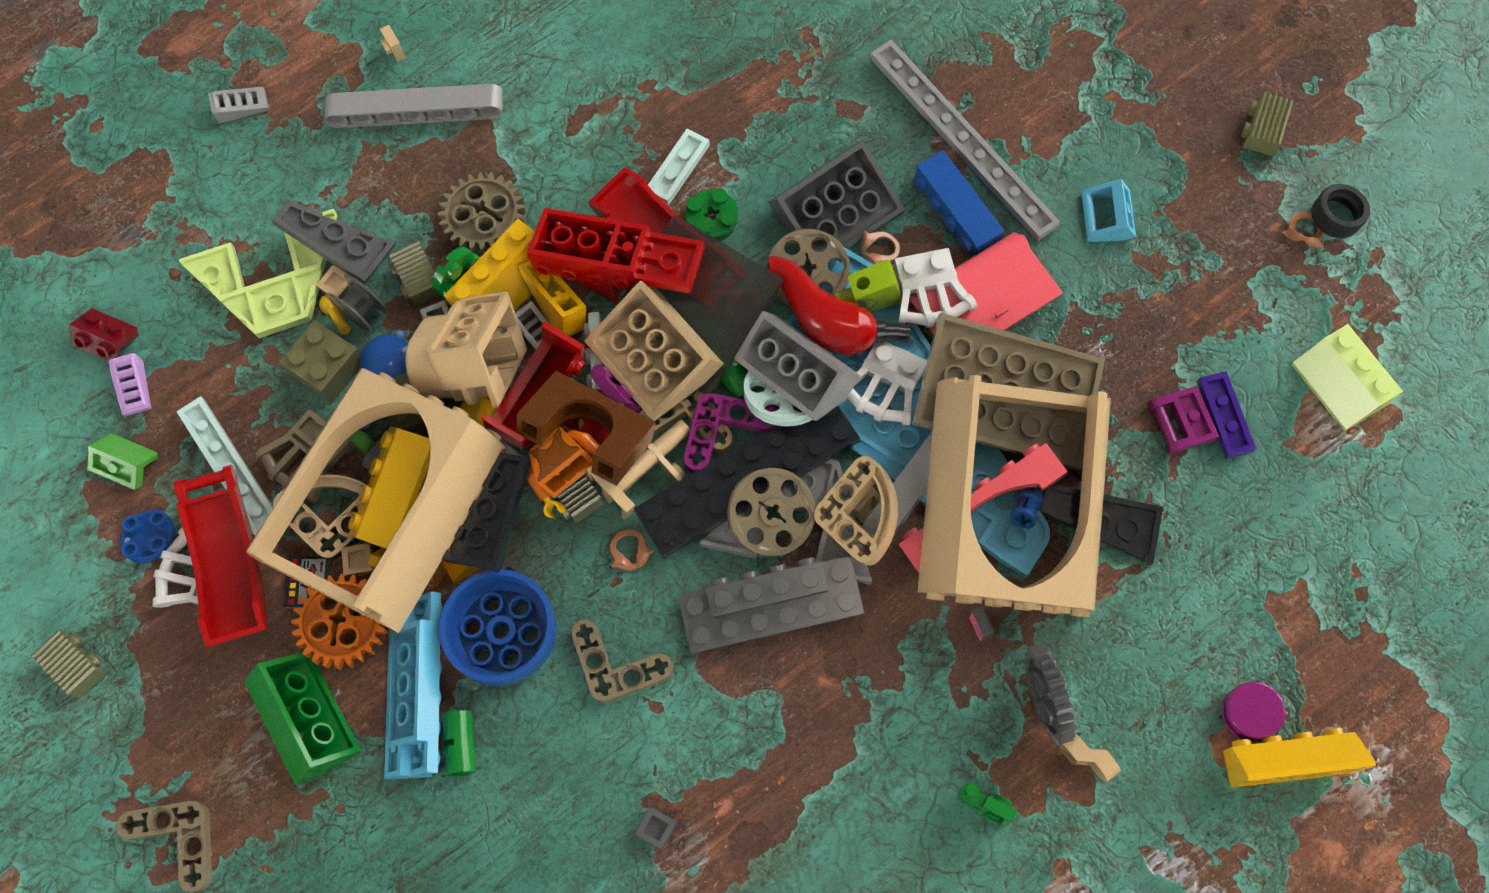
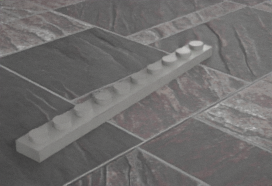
(965, 140)

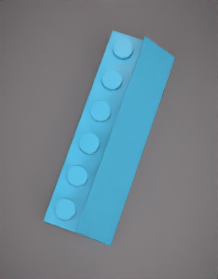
(414, 693)

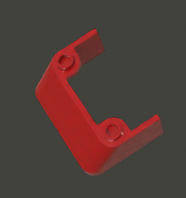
(553, 354)

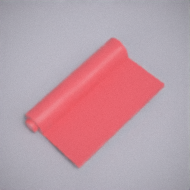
(1003, 281)

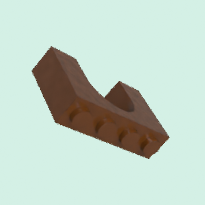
(566, 399)

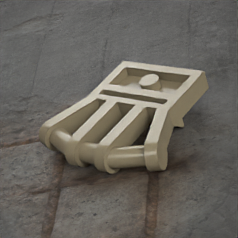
(302, 436)

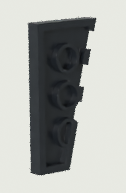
(1124, 525)
(488, 527)

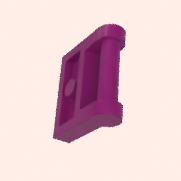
(613, 388)
(1191, 416)

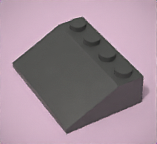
(839, 198)

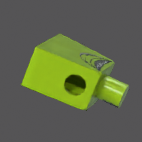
(873, 287)

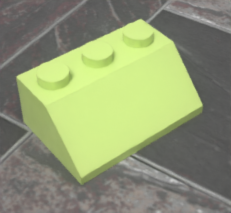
(1346, 377)

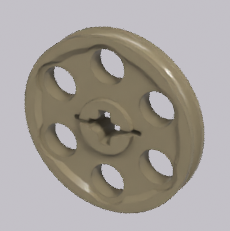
(817, 260)
(757, 517)

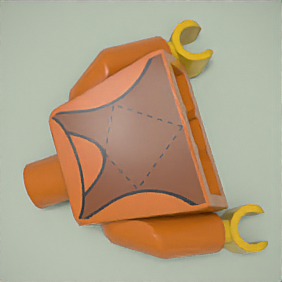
(559, 464)

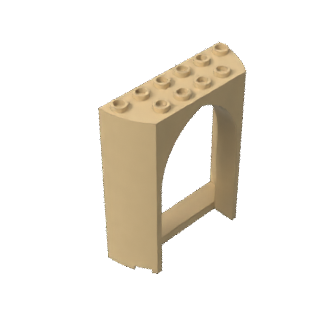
(458, 466)
(950, 551)

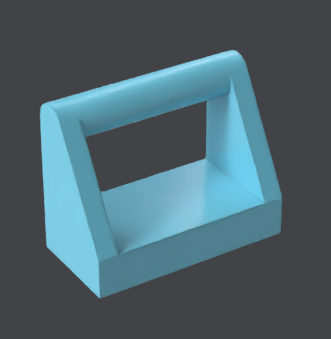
(1123, 210)

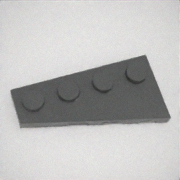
(344, 246)

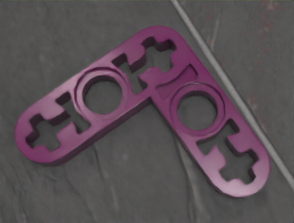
(721, 416)

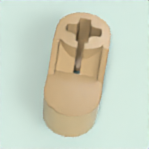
(1099, 760)

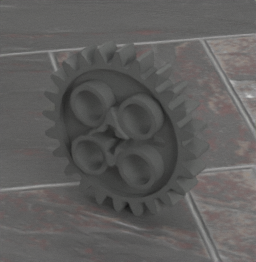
(1055, 709)

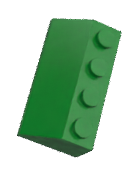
(301, 716)

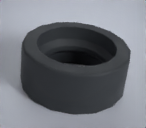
(1352, 199)

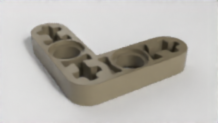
(616, 676)
(185, 832)

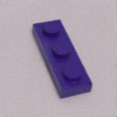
(1226, 415)

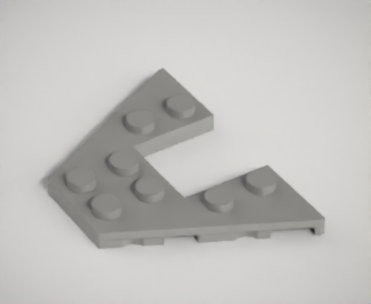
(820, 483)

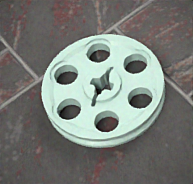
(758, 401)

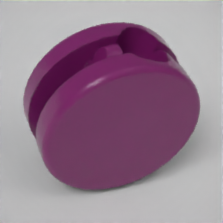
(1253, 711)

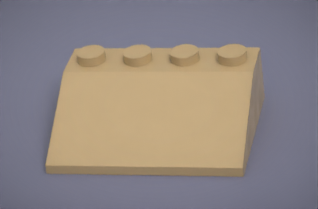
(653, 351)

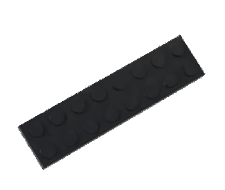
(702, 498)

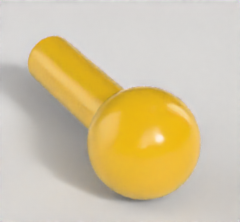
(336, 315)

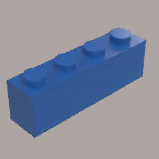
(957, 204)

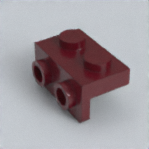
(101, 334)

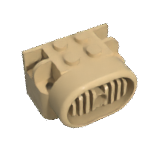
(467, 350)

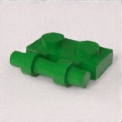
(995, 808)

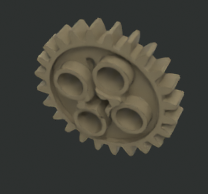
(493, 194)

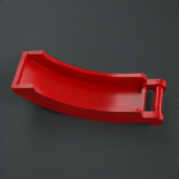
(632, 201)
(225, 575)

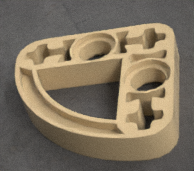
(841, 517)
(323, 531)

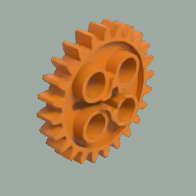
(314, 616)

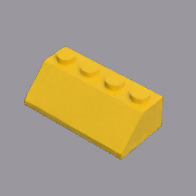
(498, 269)
(392, 486)
(1296, 758)

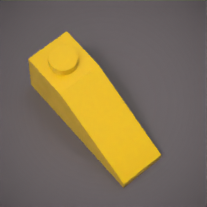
(555, 299)

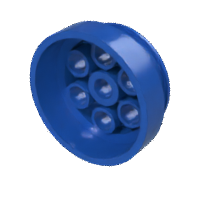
(469, 606)

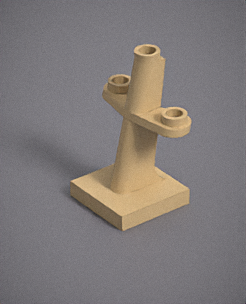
(653, 454)

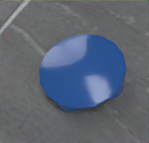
(385, 355)
(146, 535)

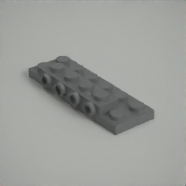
(770, 603)

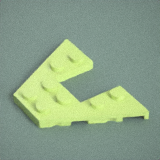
(269, 304)

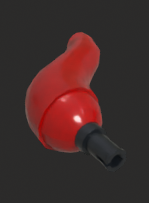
(828, 320)

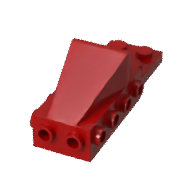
(612, 254)

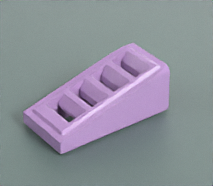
(126, 367)

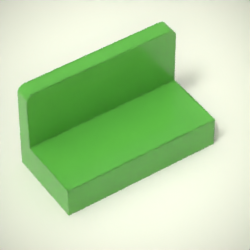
(120, 460)

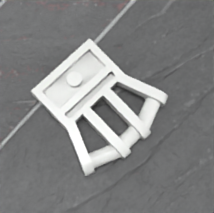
(928, 272)
(893, 367)
(164, 576)

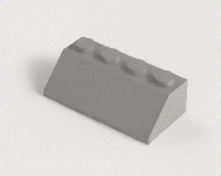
(795, 366)

